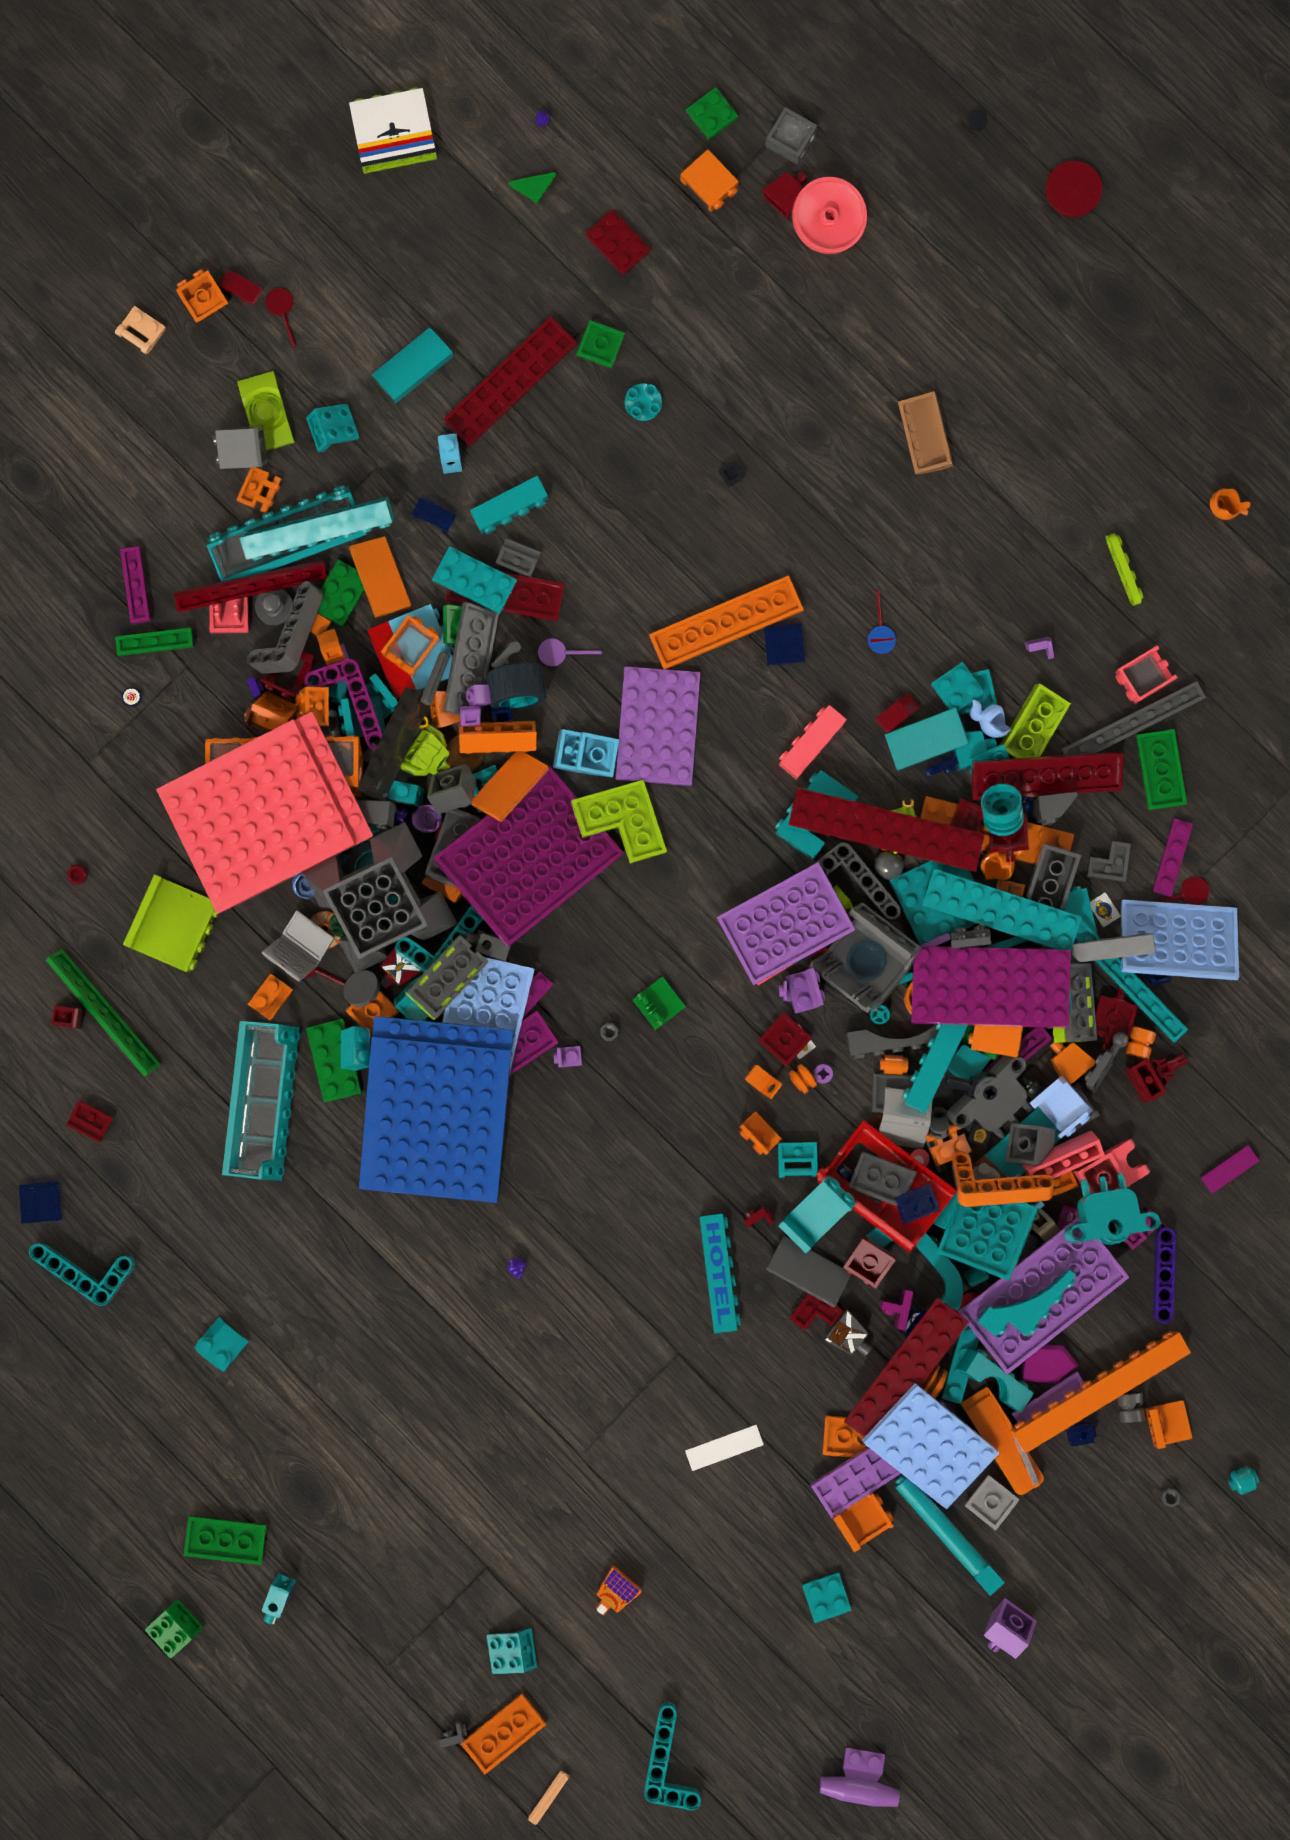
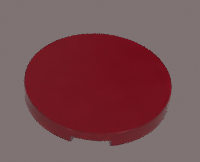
(1073, 189)

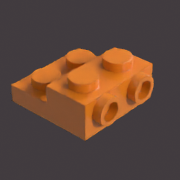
(201, 295)

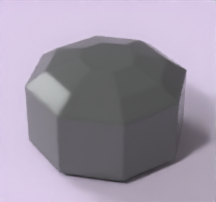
(609, 1032)
(1170, 1497)

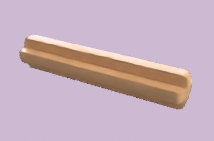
(548, 1797)

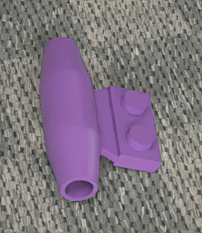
(861, 1784)

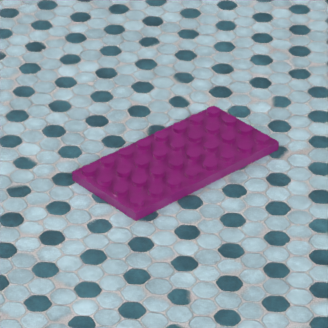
(991, 987)

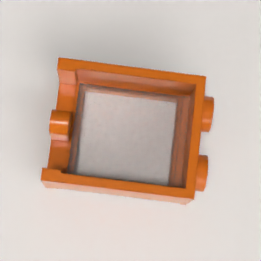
(411, 645)

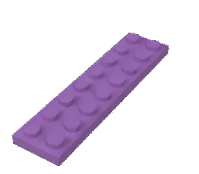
(853, 1480)

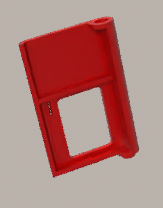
(882, 1214)

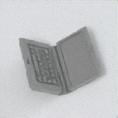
(299, 947)
(901, 1123)

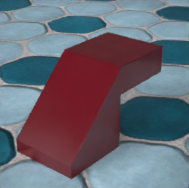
(240, 287)
(897, 713)

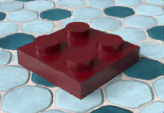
(785, 1039)

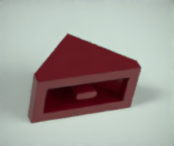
(67, 1017)

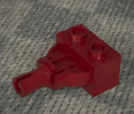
(1151, 1077)

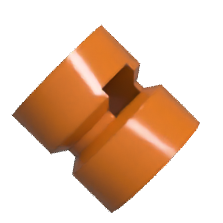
(1140, 1043)

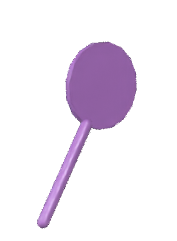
(553, 652)

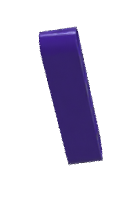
(1158, 1283)

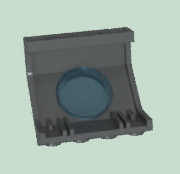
(868, 960)

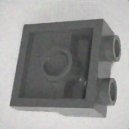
(965, 938)

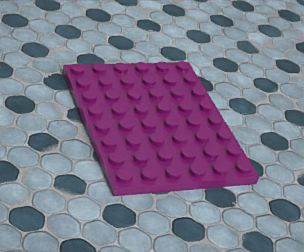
(527, 862)

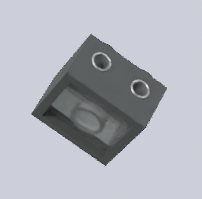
(791, 135)

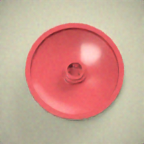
(829, 215)

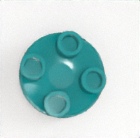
(643, 402)

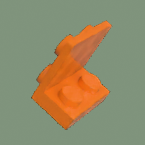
(316, 701)
(759, 1133)
(1168, 1423)

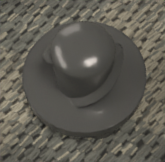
(273, 607)

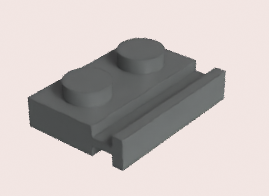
(518, 558)

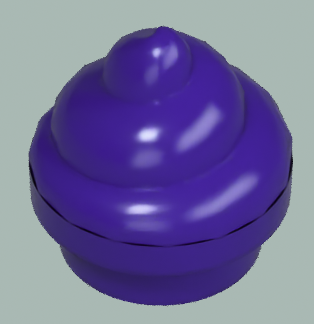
(516, 1267)

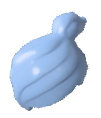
(990, 719)

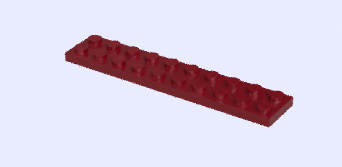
(886, 829)

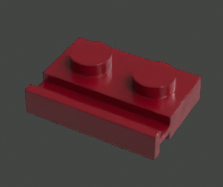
(967, 816)
(89, 1121)

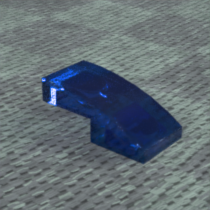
(433, 514)

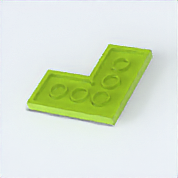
(625, 809)

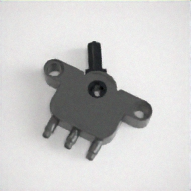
(990, 1096)

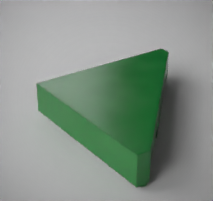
(533, 187)

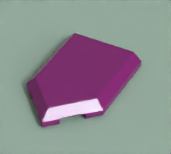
(1048, 1365)

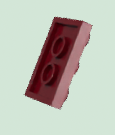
(617, 242)

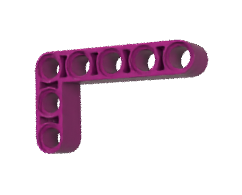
(362, 695)

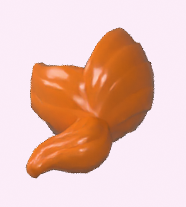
(996, 867)

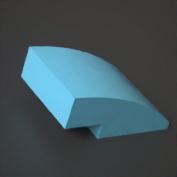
(586, 753)

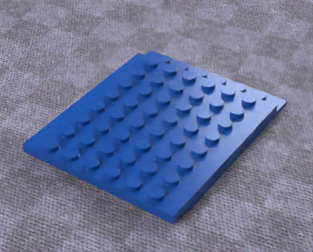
(435, 1109)

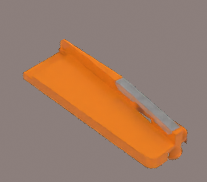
(996, 1429)

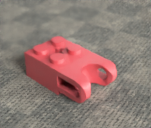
(1110, 1166)

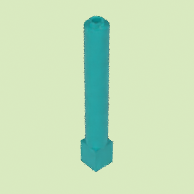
(949, 1535)

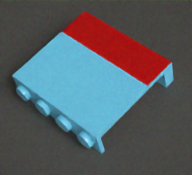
(397, 677)

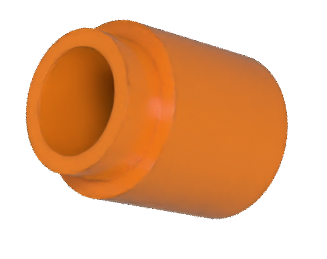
(894, 1064)

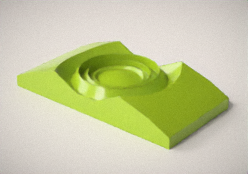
(266, 408)

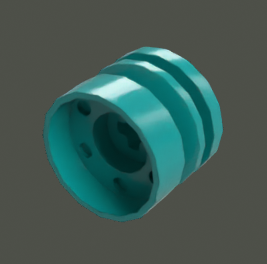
(1002, 809)

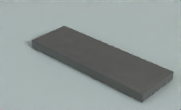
(470, 655)

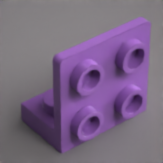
(805, 990)

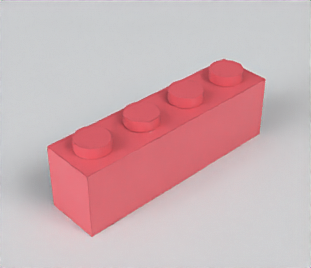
(812, 742)
(1068, 1156)

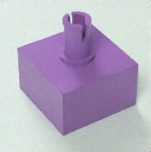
(1009, 1629)

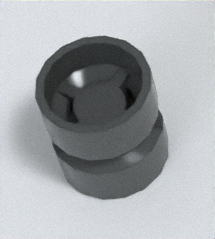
(1131, 1407)

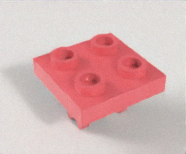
(230, 616)

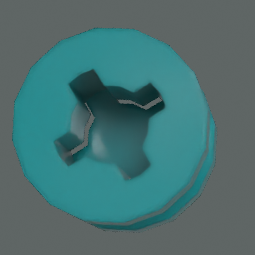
(882, 1012)

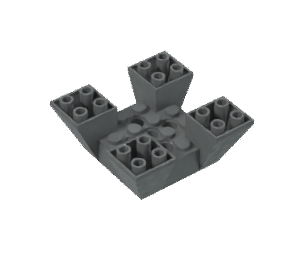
(367, 936)

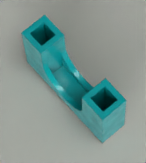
(801, 838)

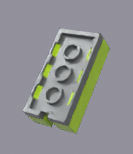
(446, 977)
(1082, 1019)

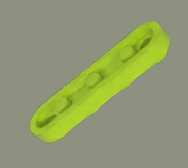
(1121, 561)

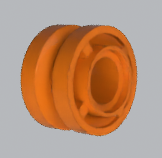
(802, 1078)

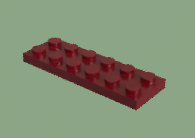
(529, 598)

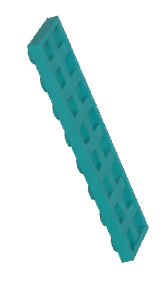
(1002, 910)

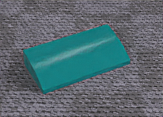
(413, 365)

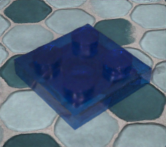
(784, 644)
(40, 1202)

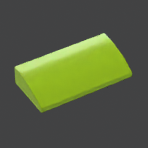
(1035, 723)

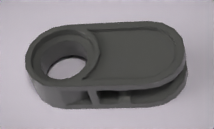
(939, 1126)

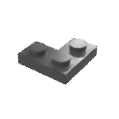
(1115, 867)

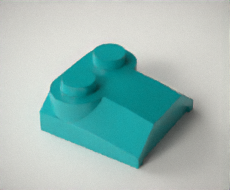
(220, 1345)

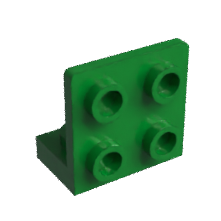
(174, 1628)

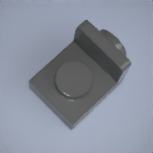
(450, 1738)

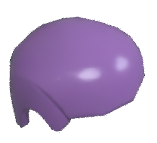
(426, 819)

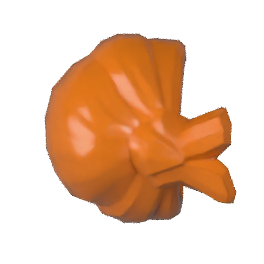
(1226, 504)

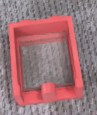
(1144, 675)

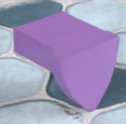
(1041, 643)

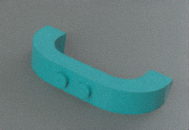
(928, 1247)

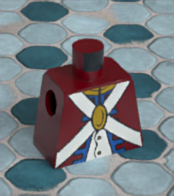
(398, 969)

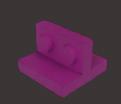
(902, 1308)

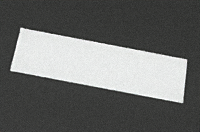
(724, 1447)

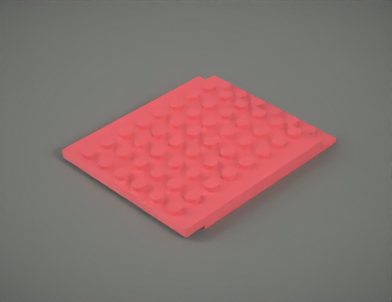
(264, 812)

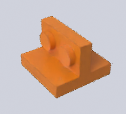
(273, 710)

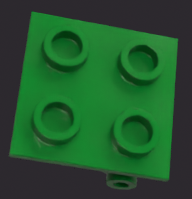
(658, 1003)

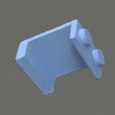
(1063, 1106)

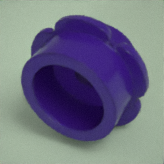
(542, 118)
(401, 816)

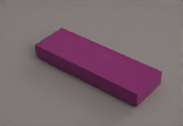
(1229, 1169)

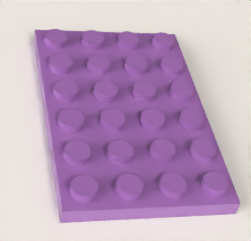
(658, 726)
(786, 923)

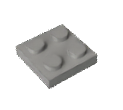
(991, 1502)

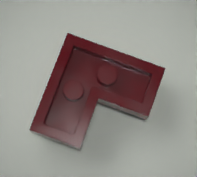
(810, 1308)

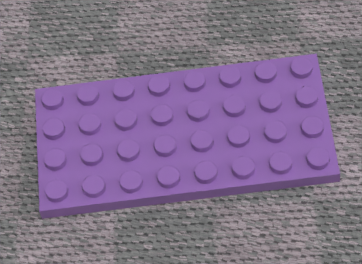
(1095, 1278)

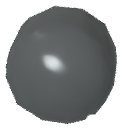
(888, 865)

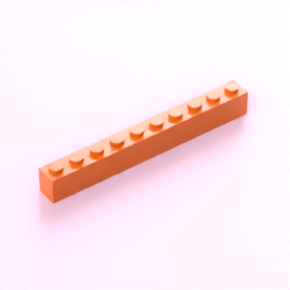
(1100, 1391)

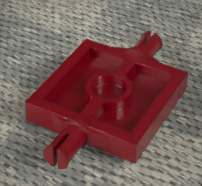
(1010, 843)
(1113, 1016)

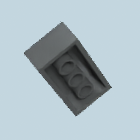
(1052, 876)

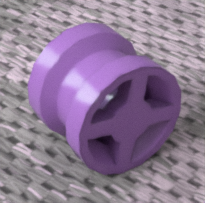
(823, 1077)

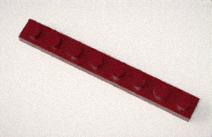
(249, 585)

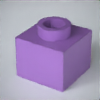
(478, 695)

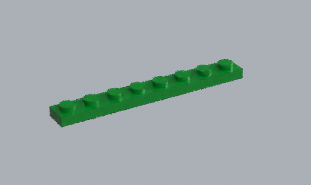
(103, 1012)

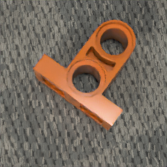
(331, 648)

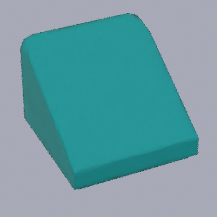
(975, 1277)

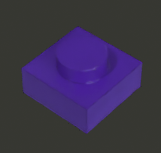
(256, 687)

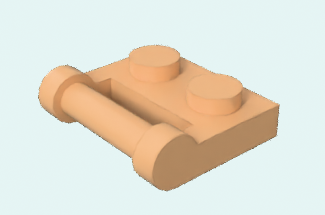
(144, 325)

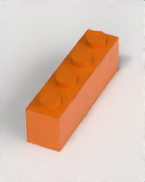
(498, 737)

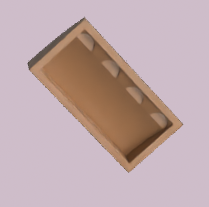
(925, 433)

